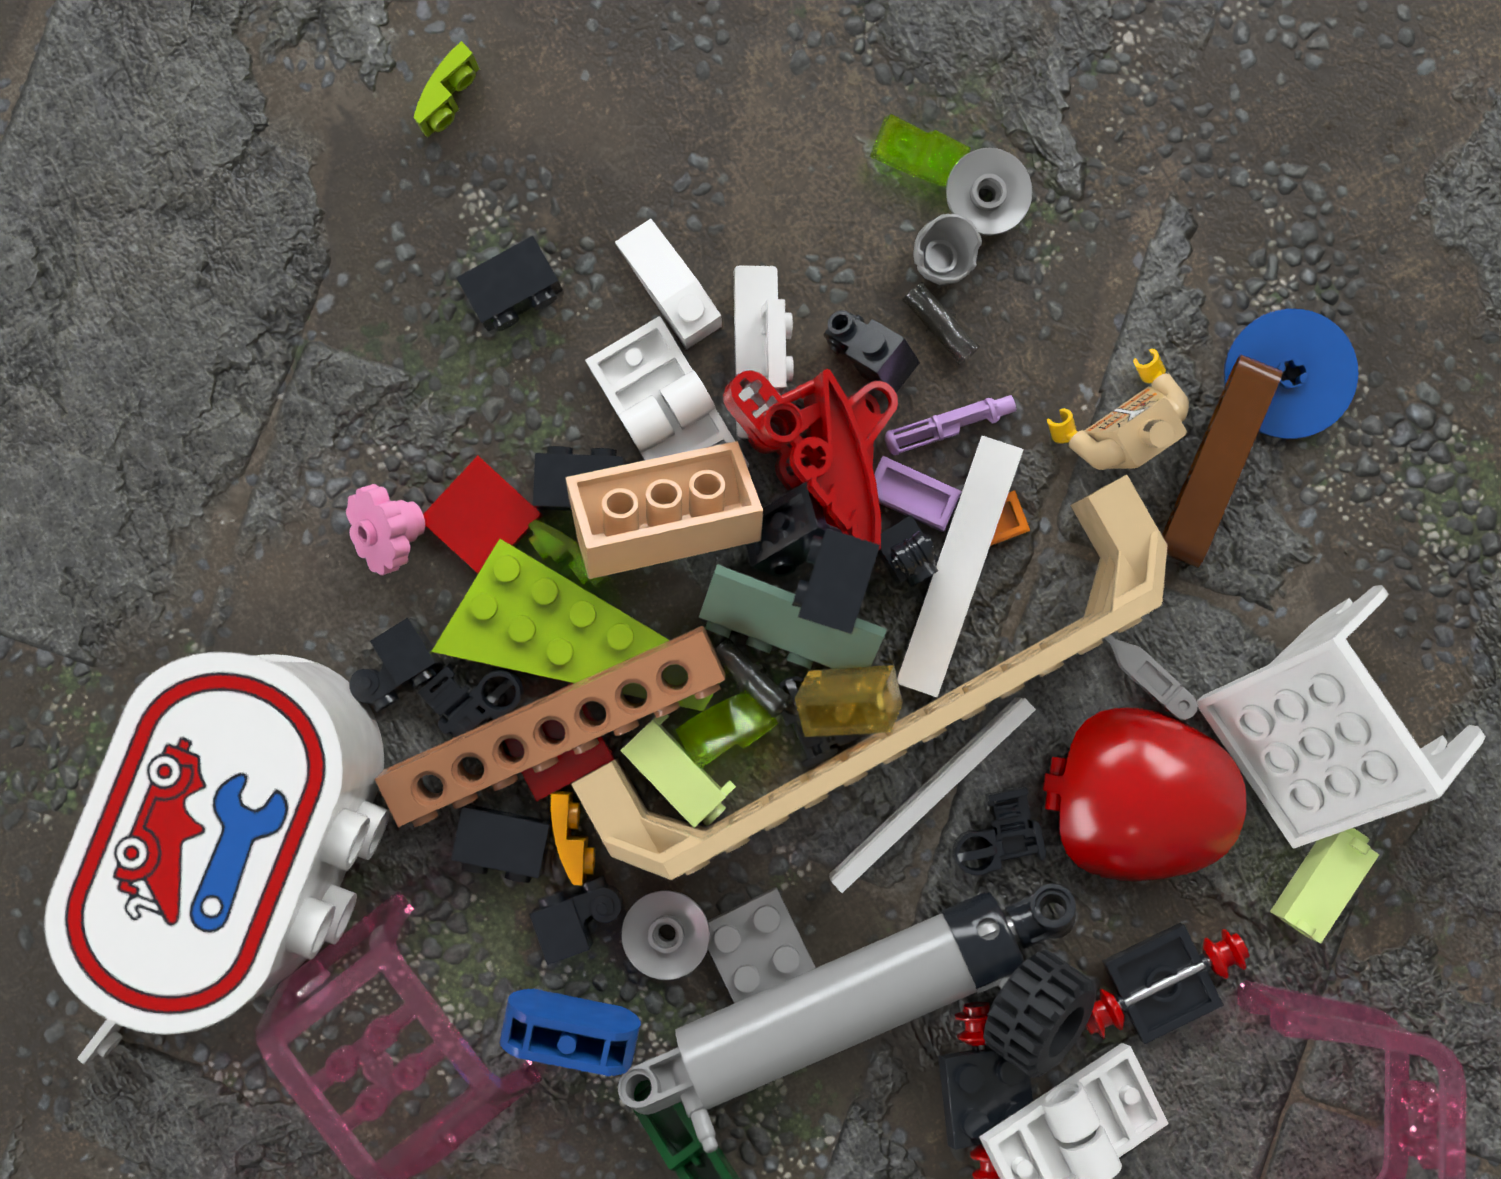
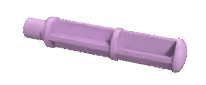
(948, 423)

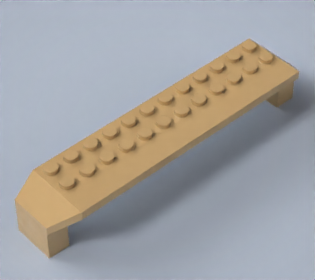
(1123, 590)

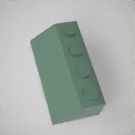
(770, 620)

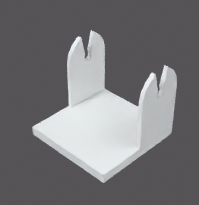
(1325, 738)

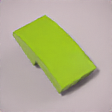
(436, 105)

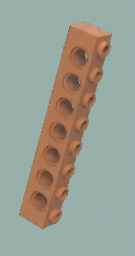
(412, 802)

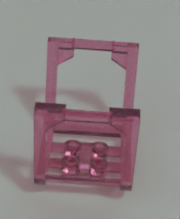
(1335, 1020)
(442, 1132)

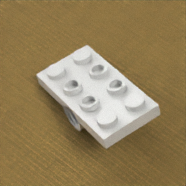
(658, 394)
(1079, 1124)

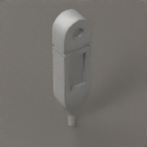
(1153, 679)

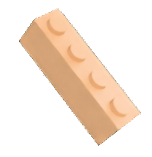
(664, 509)

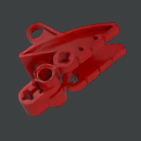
(836, 445)

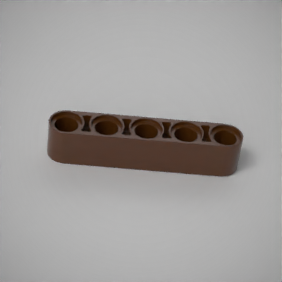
(1220, 459)

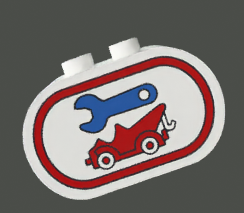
(216, 839)

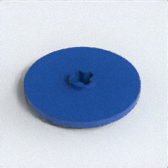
(1325, 363)

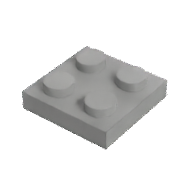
(757, 946)

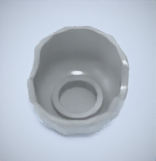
(947, 249)

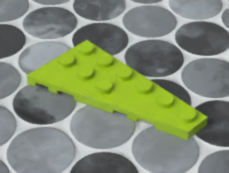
(547, 626)

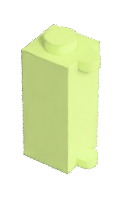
(675, 774)
(1325, 883)

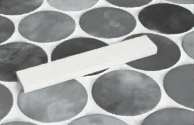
(959, 566)
(930, 793)

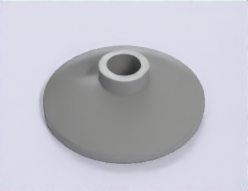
(999, 174)
(660, 956)

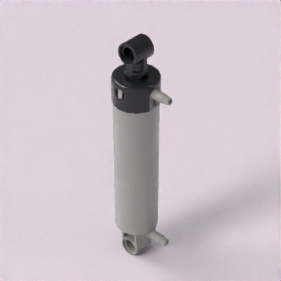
(844, 1004)

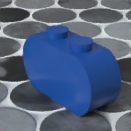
(570, 1032)

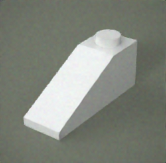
(670, 284)

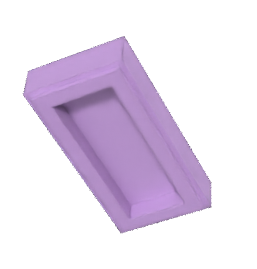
(915, 494)

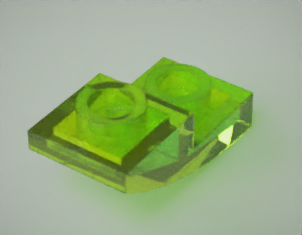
(916, 151)
(559, 546)
(722, 726)

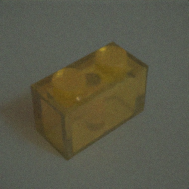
(849, 701)

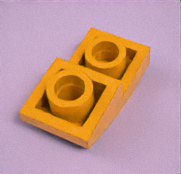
(573, 850)

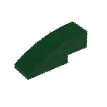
(678, 1142)

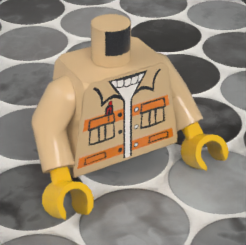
(1134, 429)

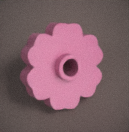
(383, 528)

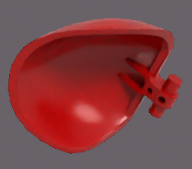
(1145, 796)

